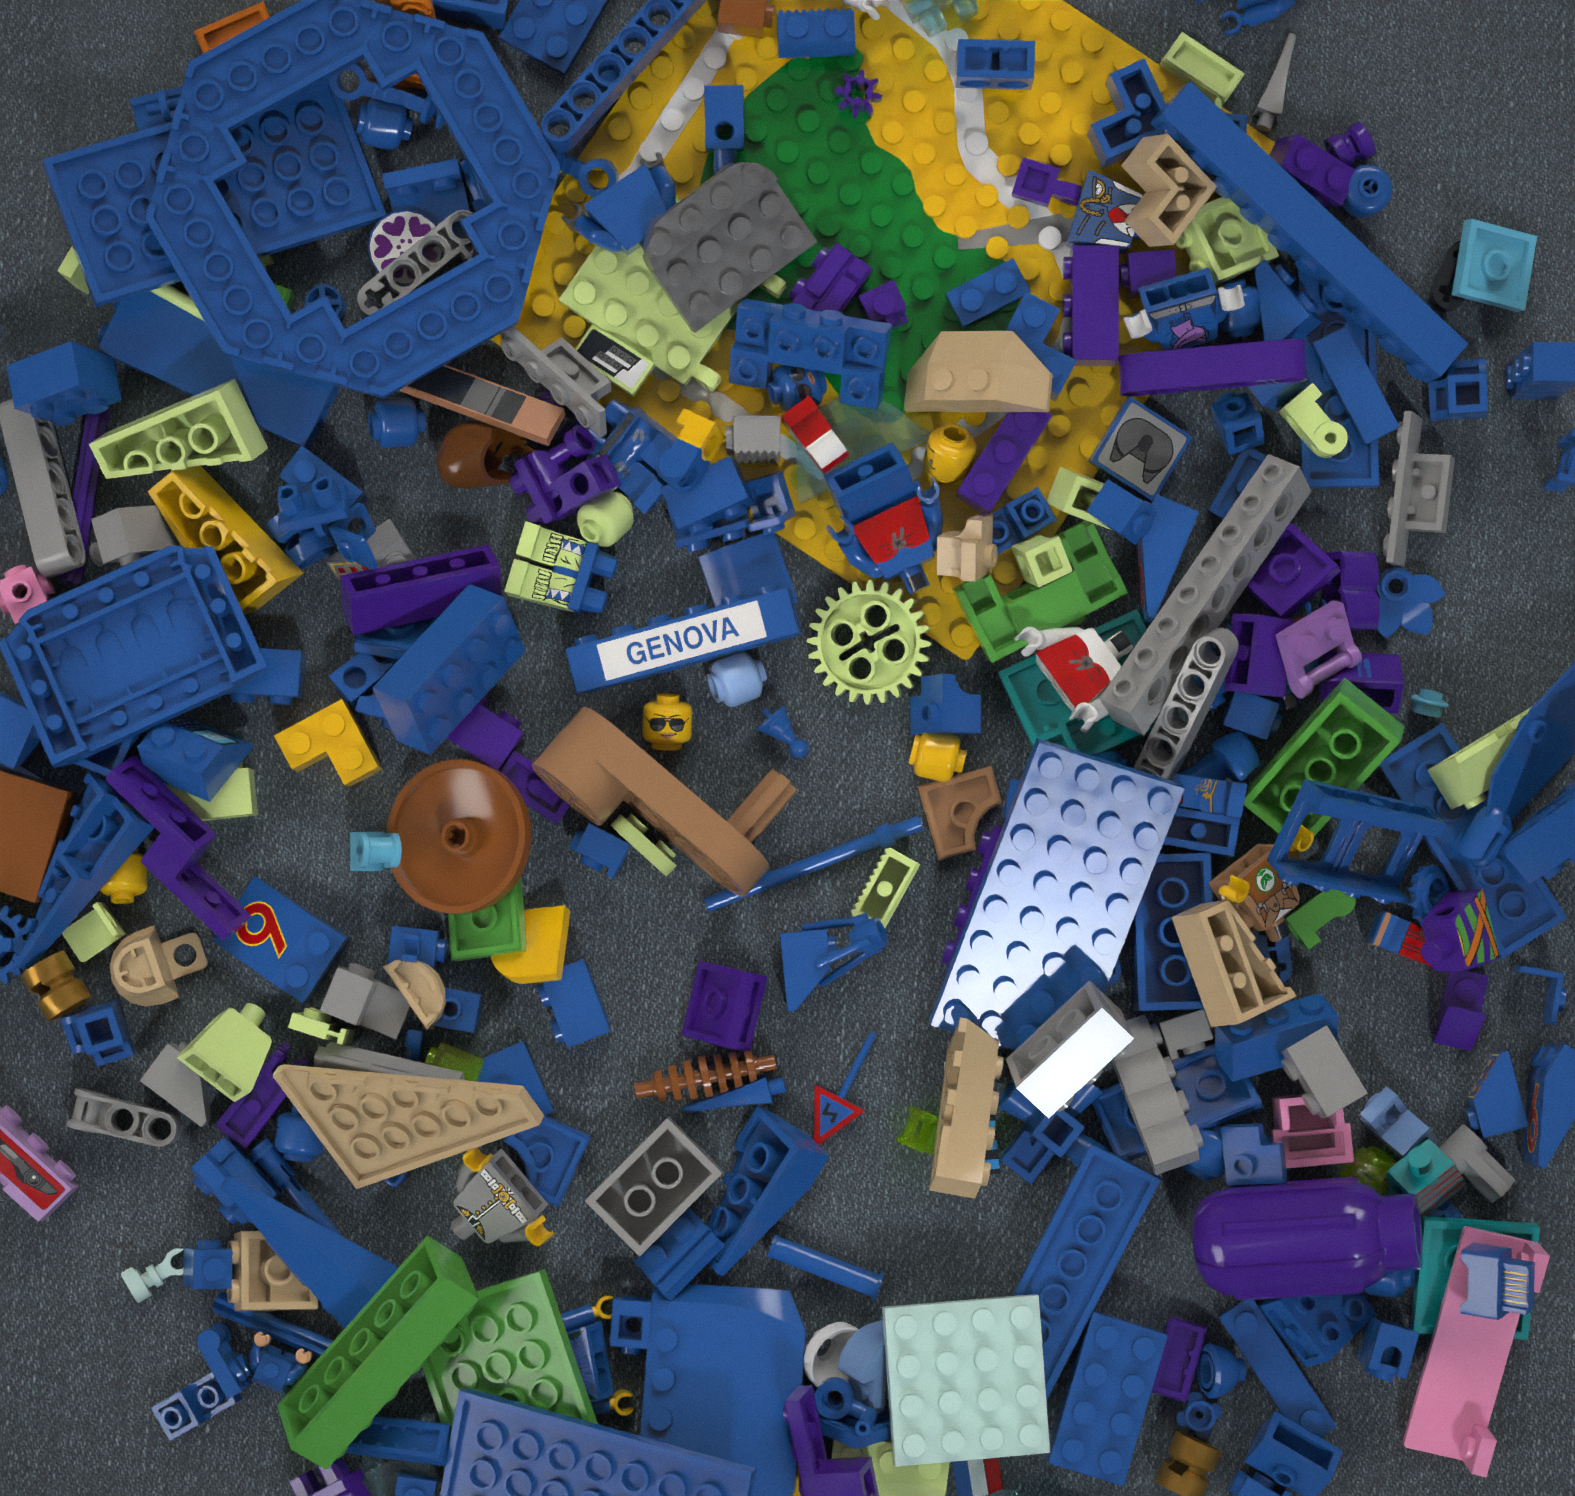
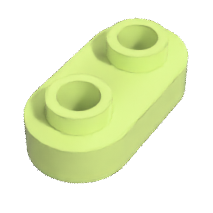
(657, 854)

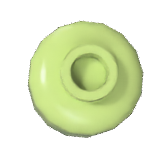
(605, 519)

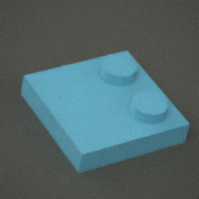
(1494, 265)

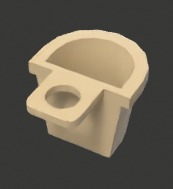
(146, 968)

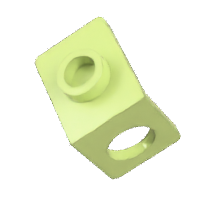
(93, 932)

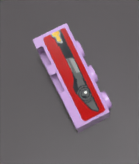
(29, 1171)

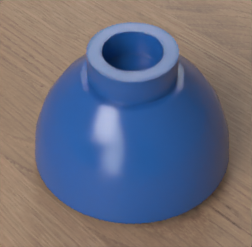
(1218, 1370)

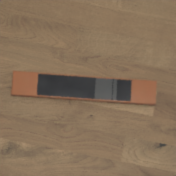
(489, 403)

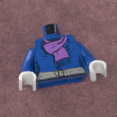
(1183, 310)

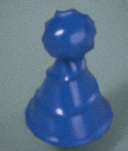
(780, 727)

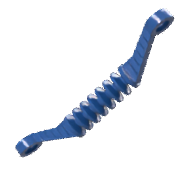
(424, 105)

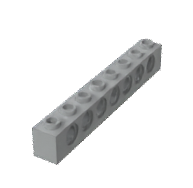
(1206, 592)

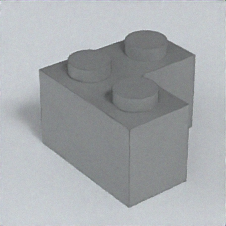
(367, 1001)

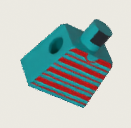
(1426, 1174)

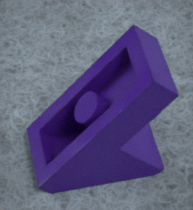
(1460, 1009)

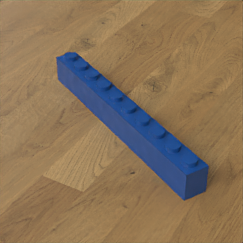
(1310, 234)

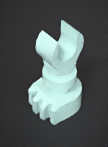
(140, 1284)

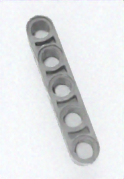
(42, 491)
(1190, 698)

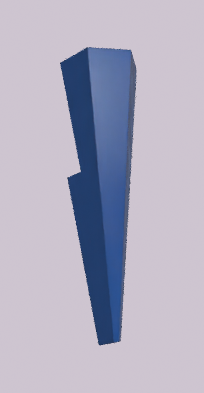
(97, 845)
(328, 1264)

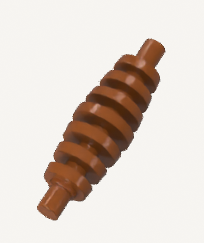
(705, 1076)

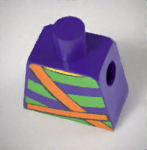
(1459, 932)

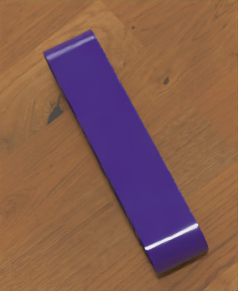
(1212, 367)

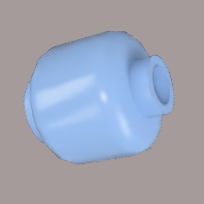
(736, 679)

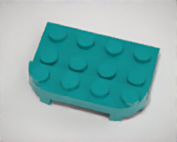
(1046, 714)

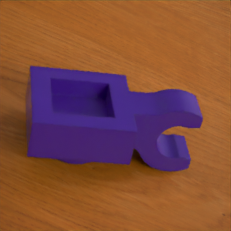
(1039, 182)

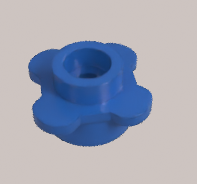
(1203, 1425)

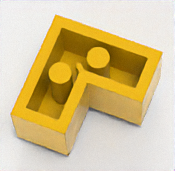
(332, 734)

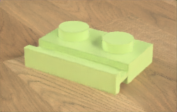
(318, 1024)

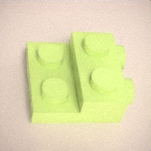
(1224, 241)

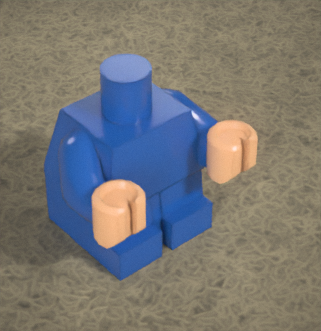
(273, 1368)

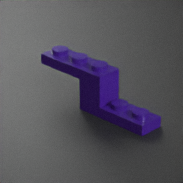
(178, 847)
(817, 1473)

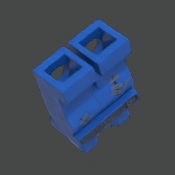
(635, 452)

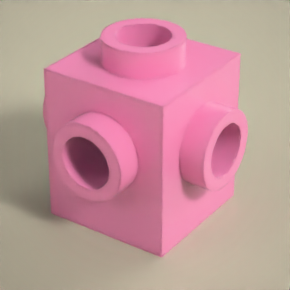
(15, 584)

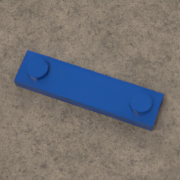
(1275, 1367)

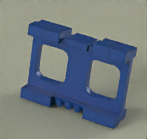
(1565, 473)

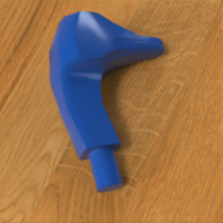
(1229, 757)

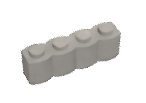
(1154, 1101)

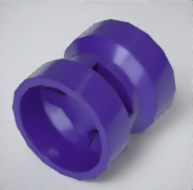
(1351, 145)

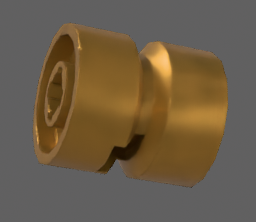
(56, 986)
(1186, 1452)

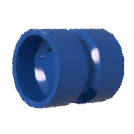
(302, 546)

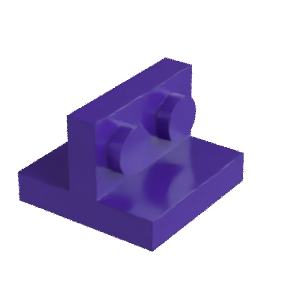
(724, 1006)

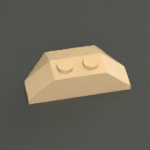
(978, 375)

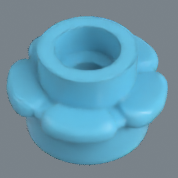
(1428, 703)

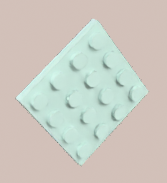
(965, 1380)

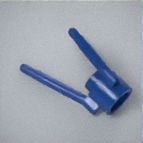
(866, 939)

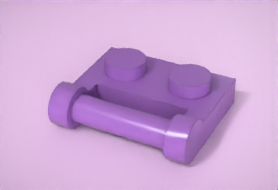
(1313, 638)

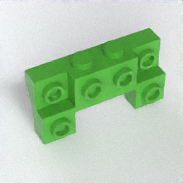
(1054, 605)

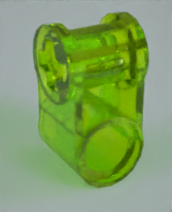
(927, 1135)

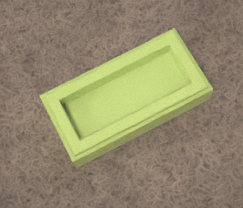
(1202, 67)

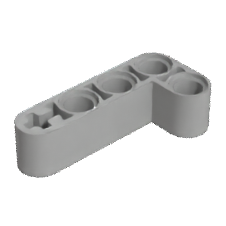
(416, 263)

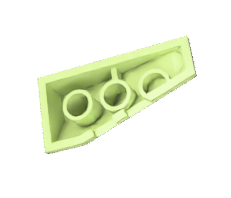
(1468, 772)

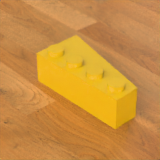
(206, 515)

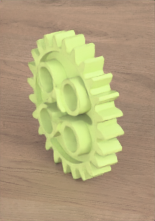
(853, 611)

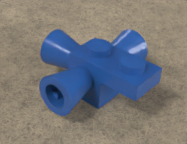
(1045, 1136)

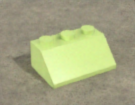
(901, 1480)

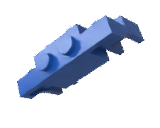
(810, 341)

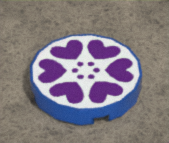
(397, 234)

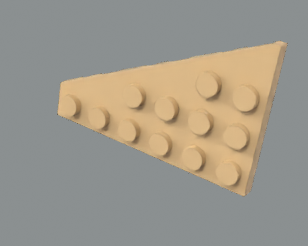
(402, 1122)

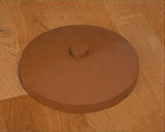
(460, 836)

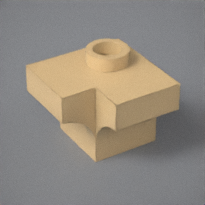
(968, 552)

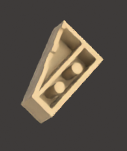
(1227, 965)

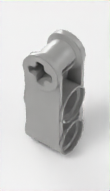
(98, 1112)

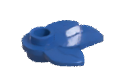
(1411, 605)

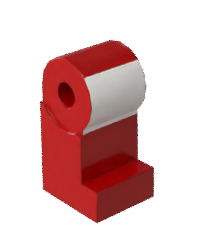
(814, 435)

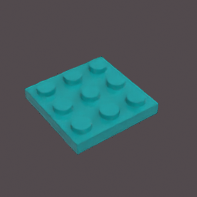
(1440, 1245)

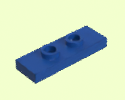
(403, 1440)

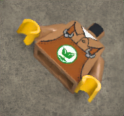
(1258, 892)

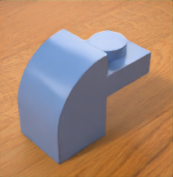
(1394, 1123)
(865, 1365)

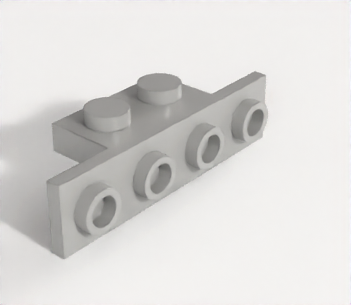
(565, 374)
(1420, 491)

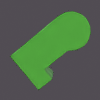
(1316, 913)

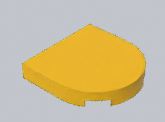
(545, 947)

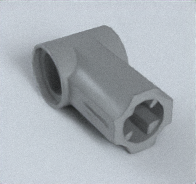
(1476, 1164)

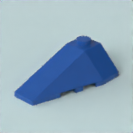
(768, 1178)

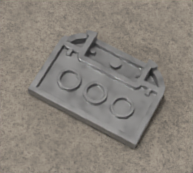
(723, 241)

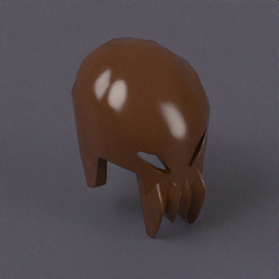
(470, 457)

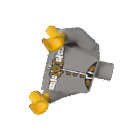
(497, 1201)

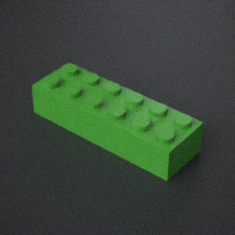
(377, 1353)

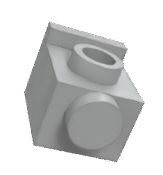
(1185, 1033)

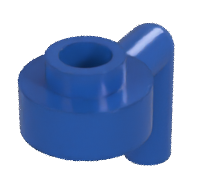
(848, 1405)

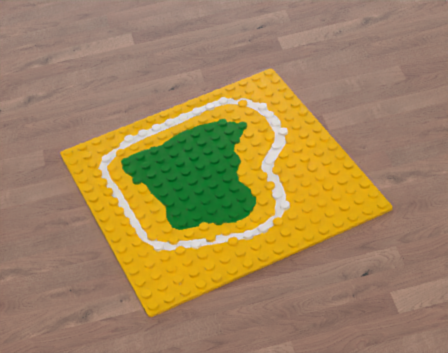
(896, 198)

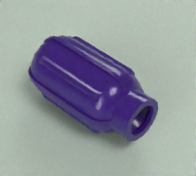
(1304, 1238)

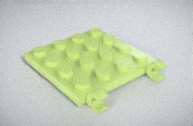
(630, 305)

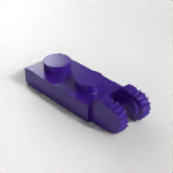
(251, 1113)

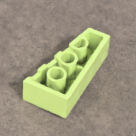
(192, 432)

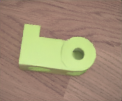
(1312, 425)

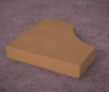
(956, 808)

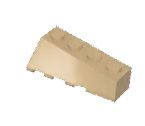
(965, 1112)

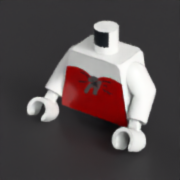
(1077, 666)

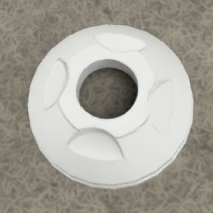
(826, 1366)

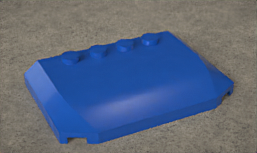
(131, 651)
(722, 1376)

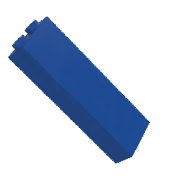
(183, 354)

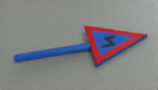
(832, 1110)

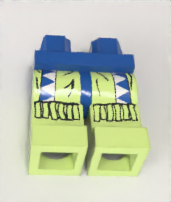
(572, 573)

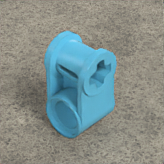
(374, 851)

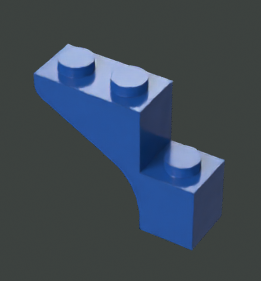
(1283, 316)

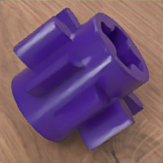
(860, 84)

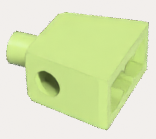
(230, 1051)

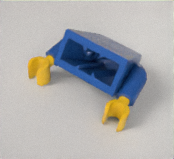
(592, 1358)

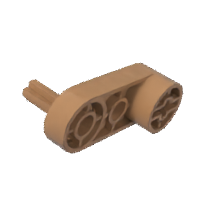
(600, 767)

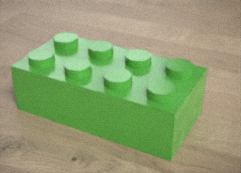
(1334, 747)

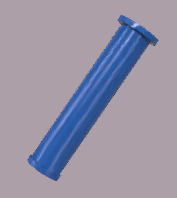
(826, 1266)

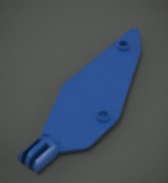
(1533, 757)

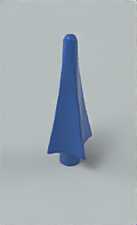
(752, 1093)

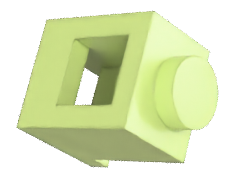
(1041, 559)

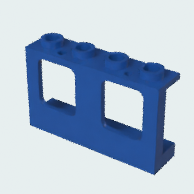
(1356, 814)

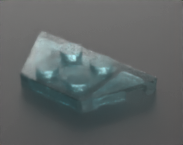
(861, 433)

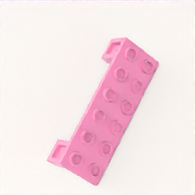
(1466, 1365)

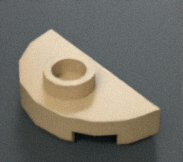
(420, 988)

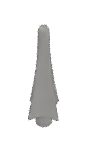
(1272, 100)

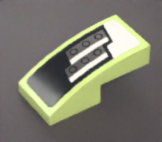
(615, 359)

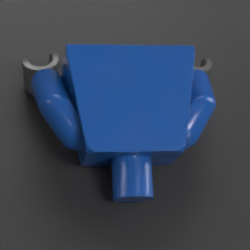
(622, 212)

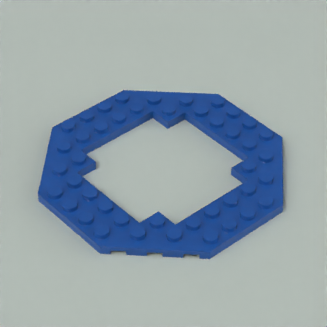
(221, 266)

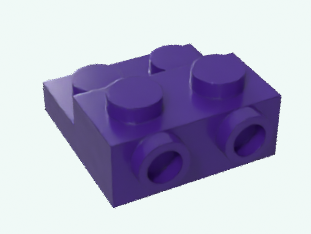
(1291, 574)

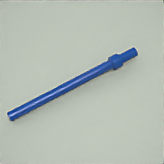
(883, 836)

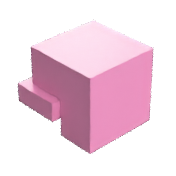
(1308, 1137)

